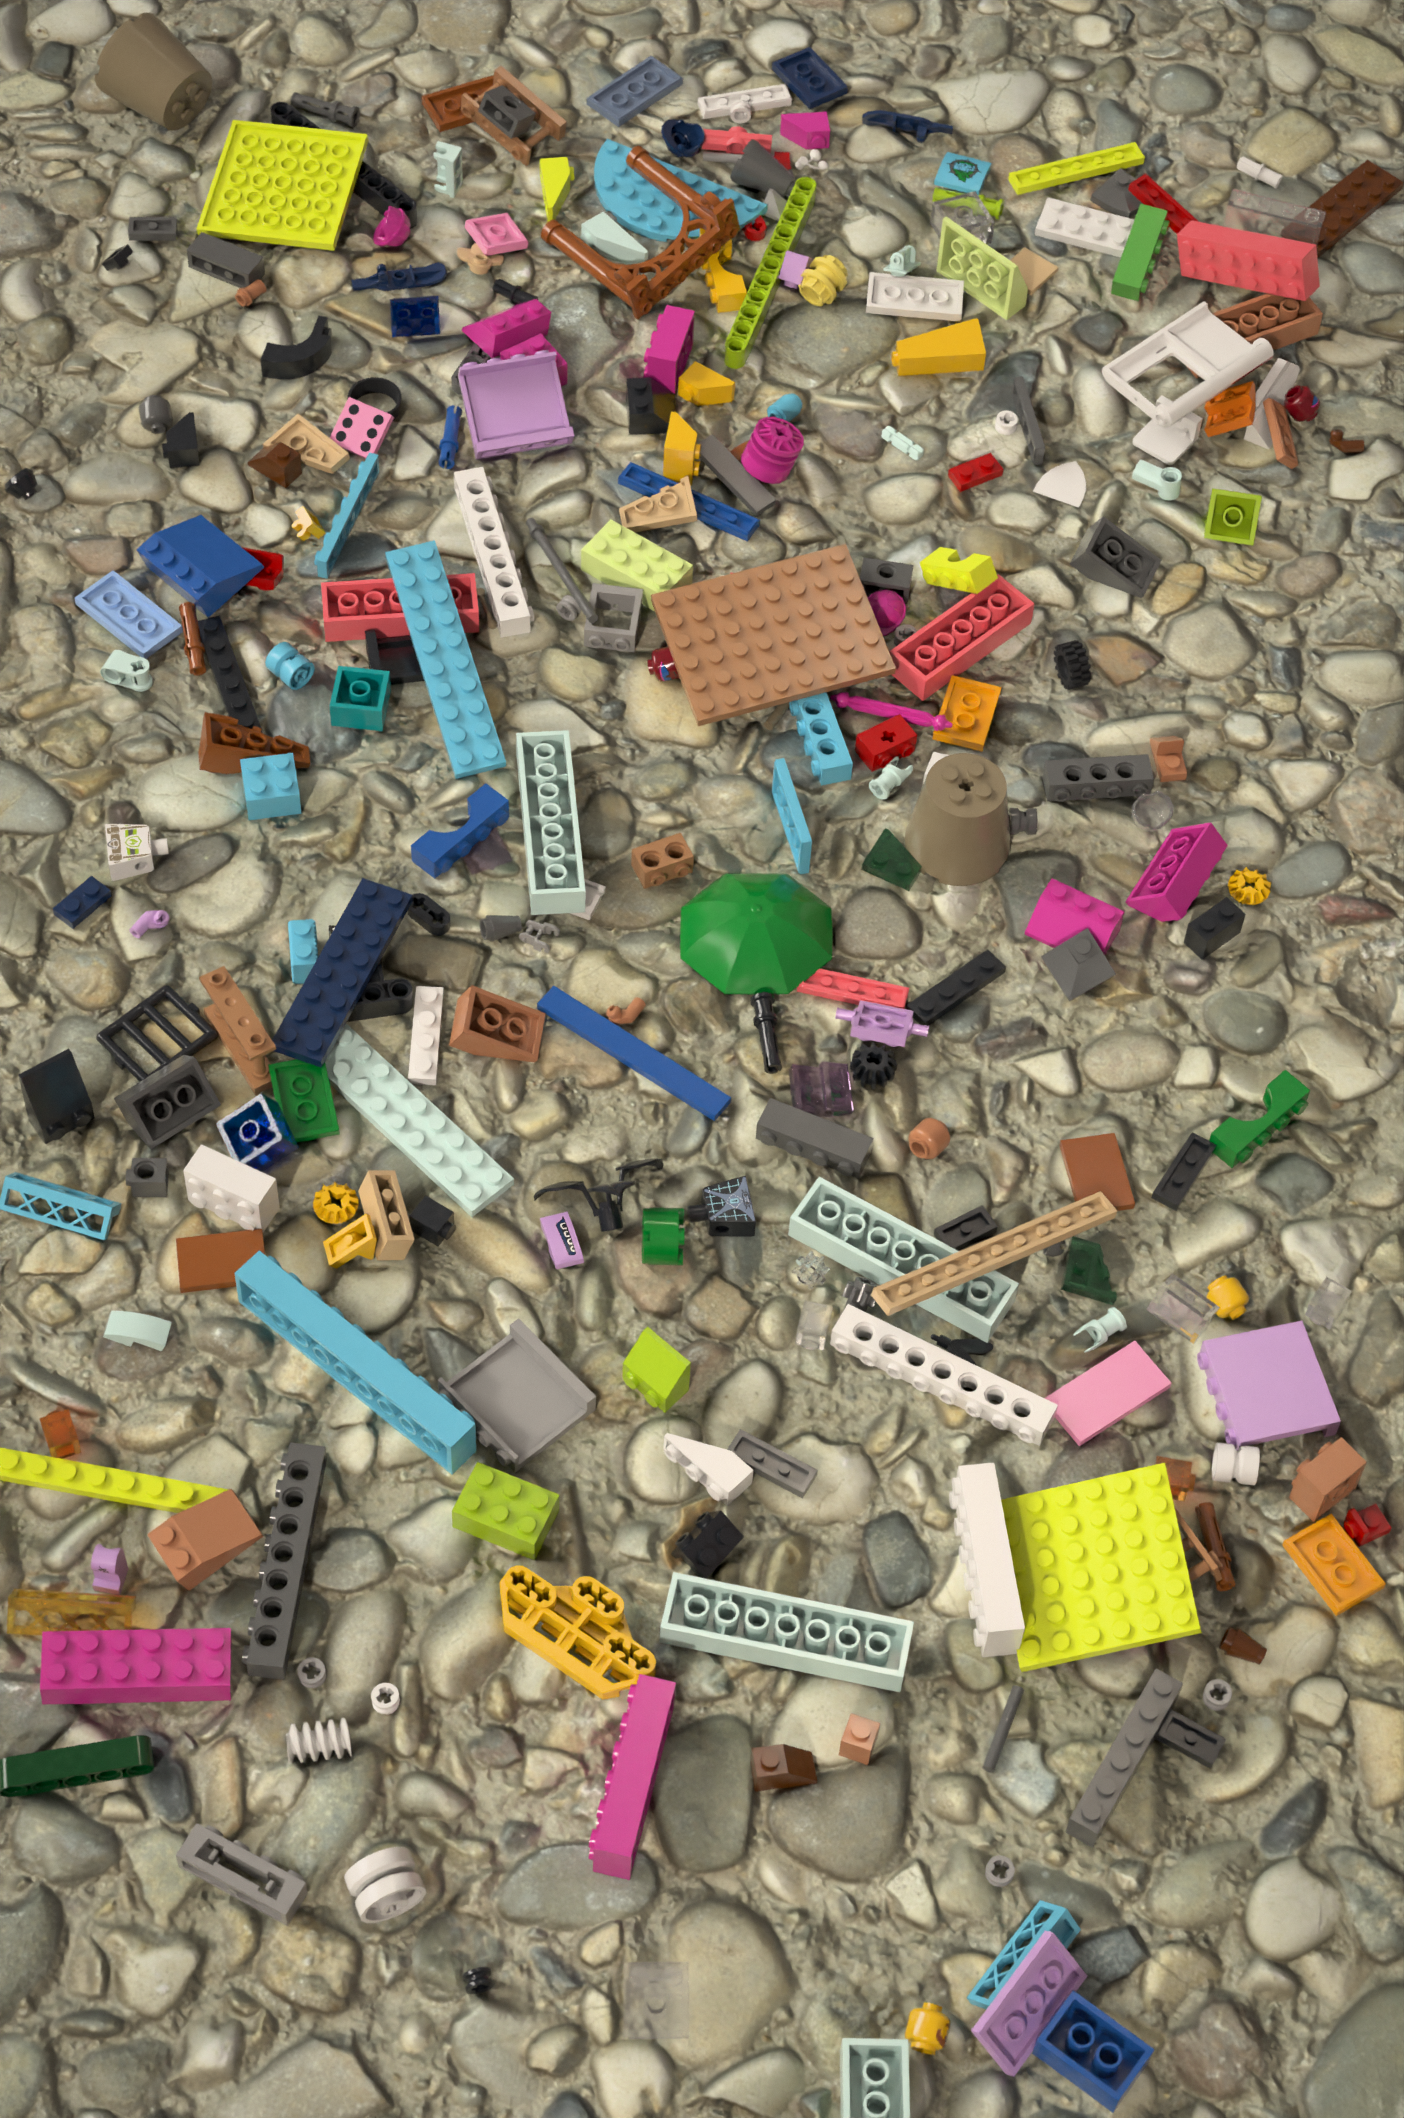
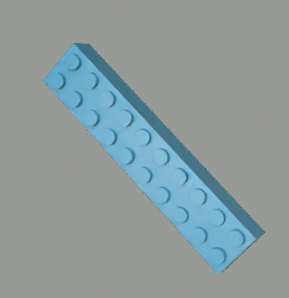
(356, 1362)

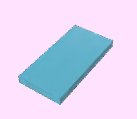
(791, 816)

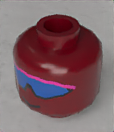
(1301, 403)
(662, 665)

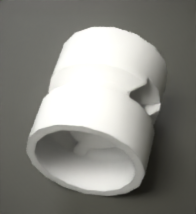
(1234, 1463)

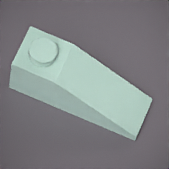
(612, 241)

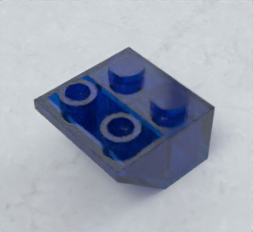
(414, 316)

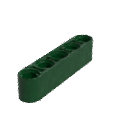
(76, 1766)

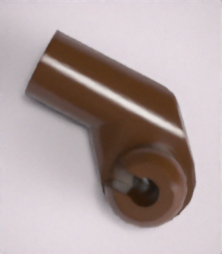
(1344, 445)

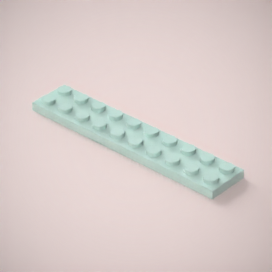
(414, 1124)

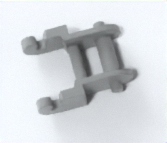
(541, 929)

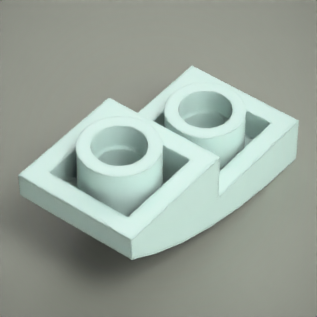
(137, 1327)

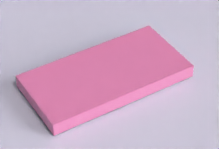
(1108, 1393)

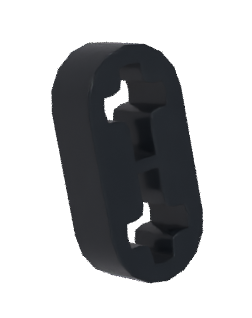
(431, 911)

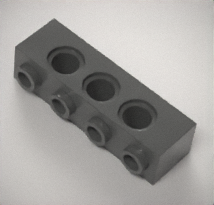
(1097, 777)

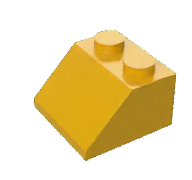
(681, 450)

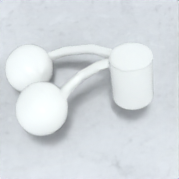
(815, 156)

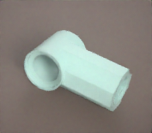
(1164, 480)

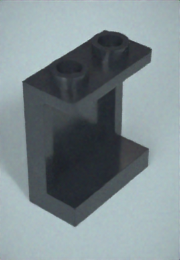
(394, 656)

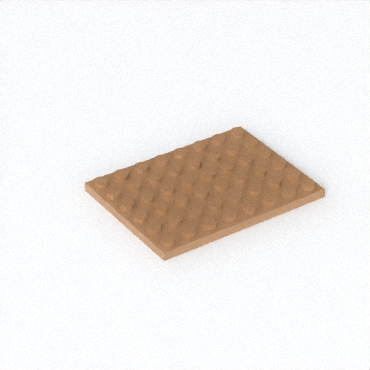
(772, 634)

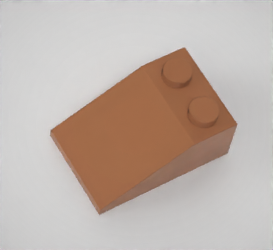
(496, 1026)
(205, 1538)

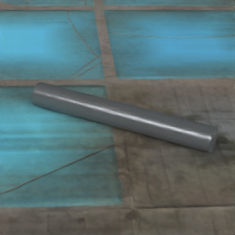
(1003, 1729)

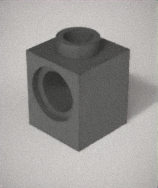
(155, 1185)

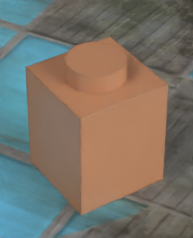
(859, 1739)

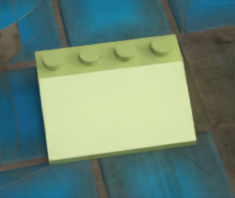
(984, 271)

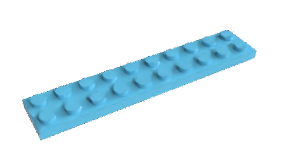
(445, 659)

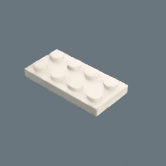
(1084, 227)
(915, 296)

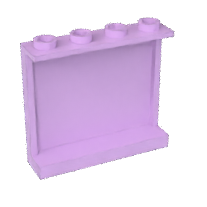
(514, 404)
(1268, 1385)

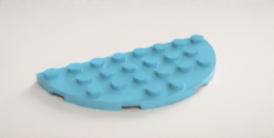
(648, 210)

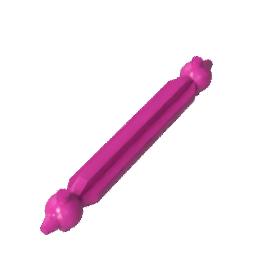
(890, 710)

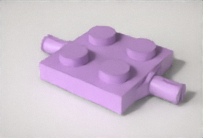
(881, 1023)

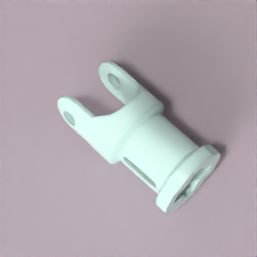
(890, 777)
(1104, 1327)

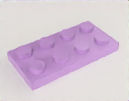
(1028, 2003)

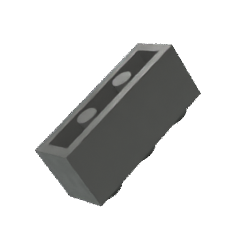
(225, 261)

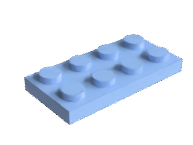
(128, 615)

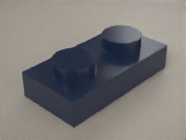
(82, 902)

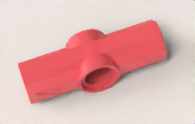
(733, 140)

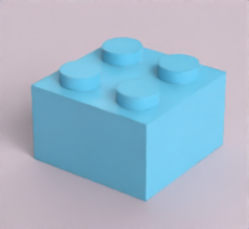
(270, 786)

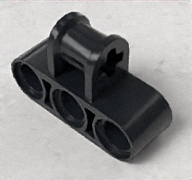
(385, 996)

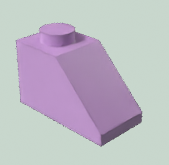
(793, 267)

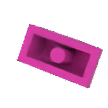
(806, 129)

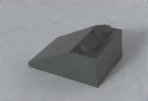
(1115, 559)

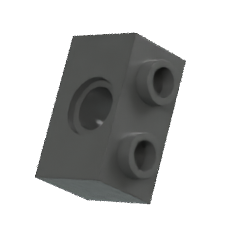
(506, 111)
(886, 575)

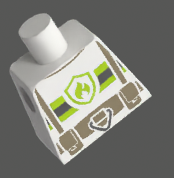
(132, 850)

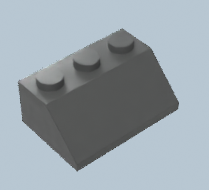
(168, 1101)

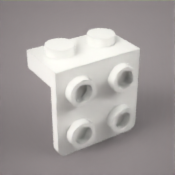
(1170, 442)

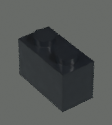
(1214, 928)

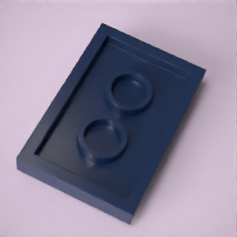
(809, 78)

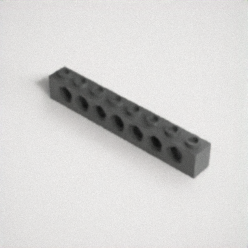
(274, 1659)

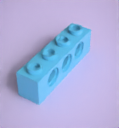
(822, 739)

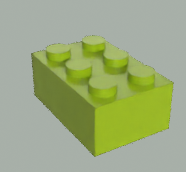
(505, 1510)

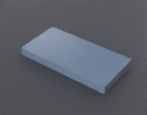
(634, 91)

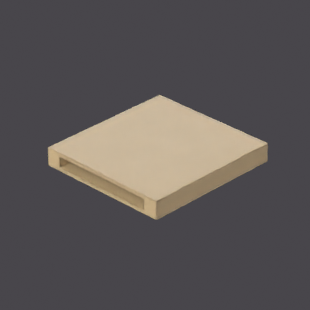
(1034, 269)

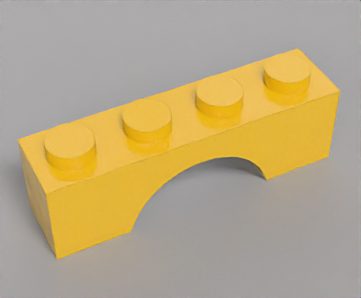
(726, 288)

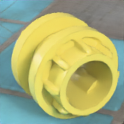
(823, 280)

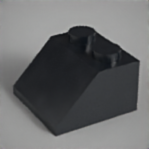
(648, 406)

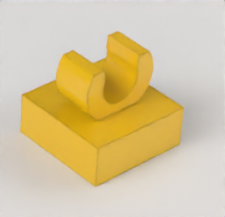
(309, 523)

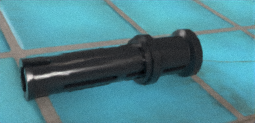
(765, 1022)

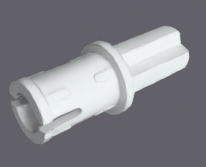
(1259, 172)

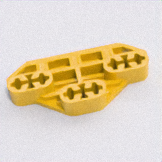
(576, 1622)

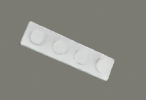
(426, 1035)

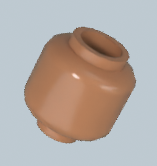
(929, 1138)

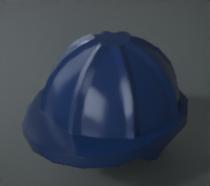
(682, 138)

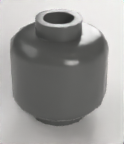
(155, 414)

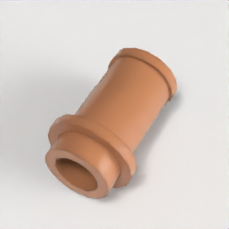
(247, 295)

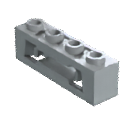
(283, 1890)

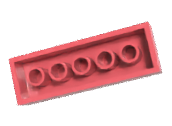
(1248, 260)
(374, 605)
(961, 637)

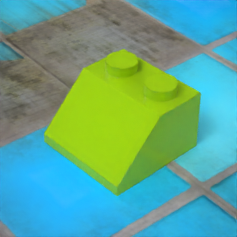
(656, 1371)

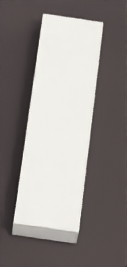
(758, 98)

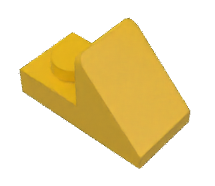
(351, 1241)

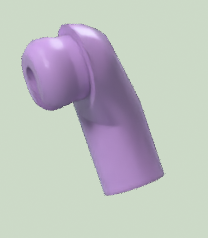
(149, 920)

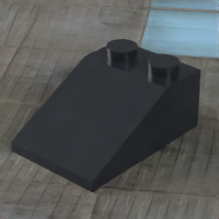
(56, 1097)

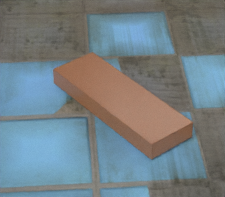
(1280, 433)

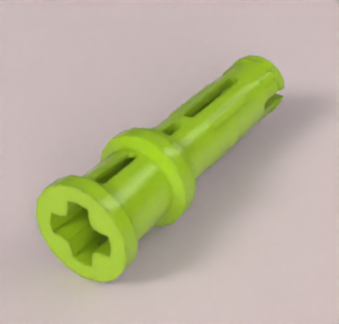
(994, 207)

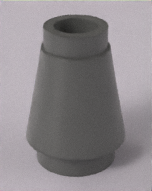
(499, 926)

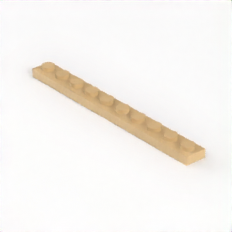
(993, 1253)

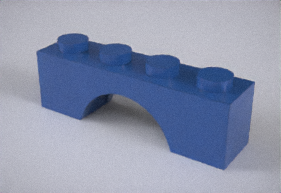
(439, 850)

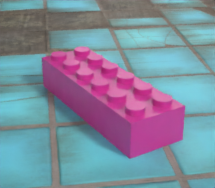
(136, 1666)
(632, 1776)

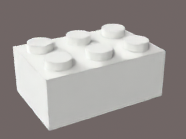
(231, 1189)

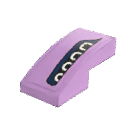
(561, 1240)

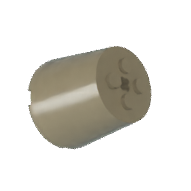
(153, 73)
(961, 821)

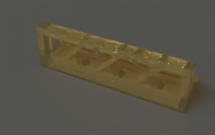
(67, 1603)

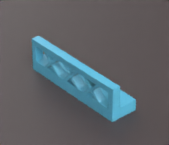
(59, 1194)
(1059, 1923)

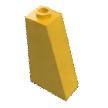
(942, 351)

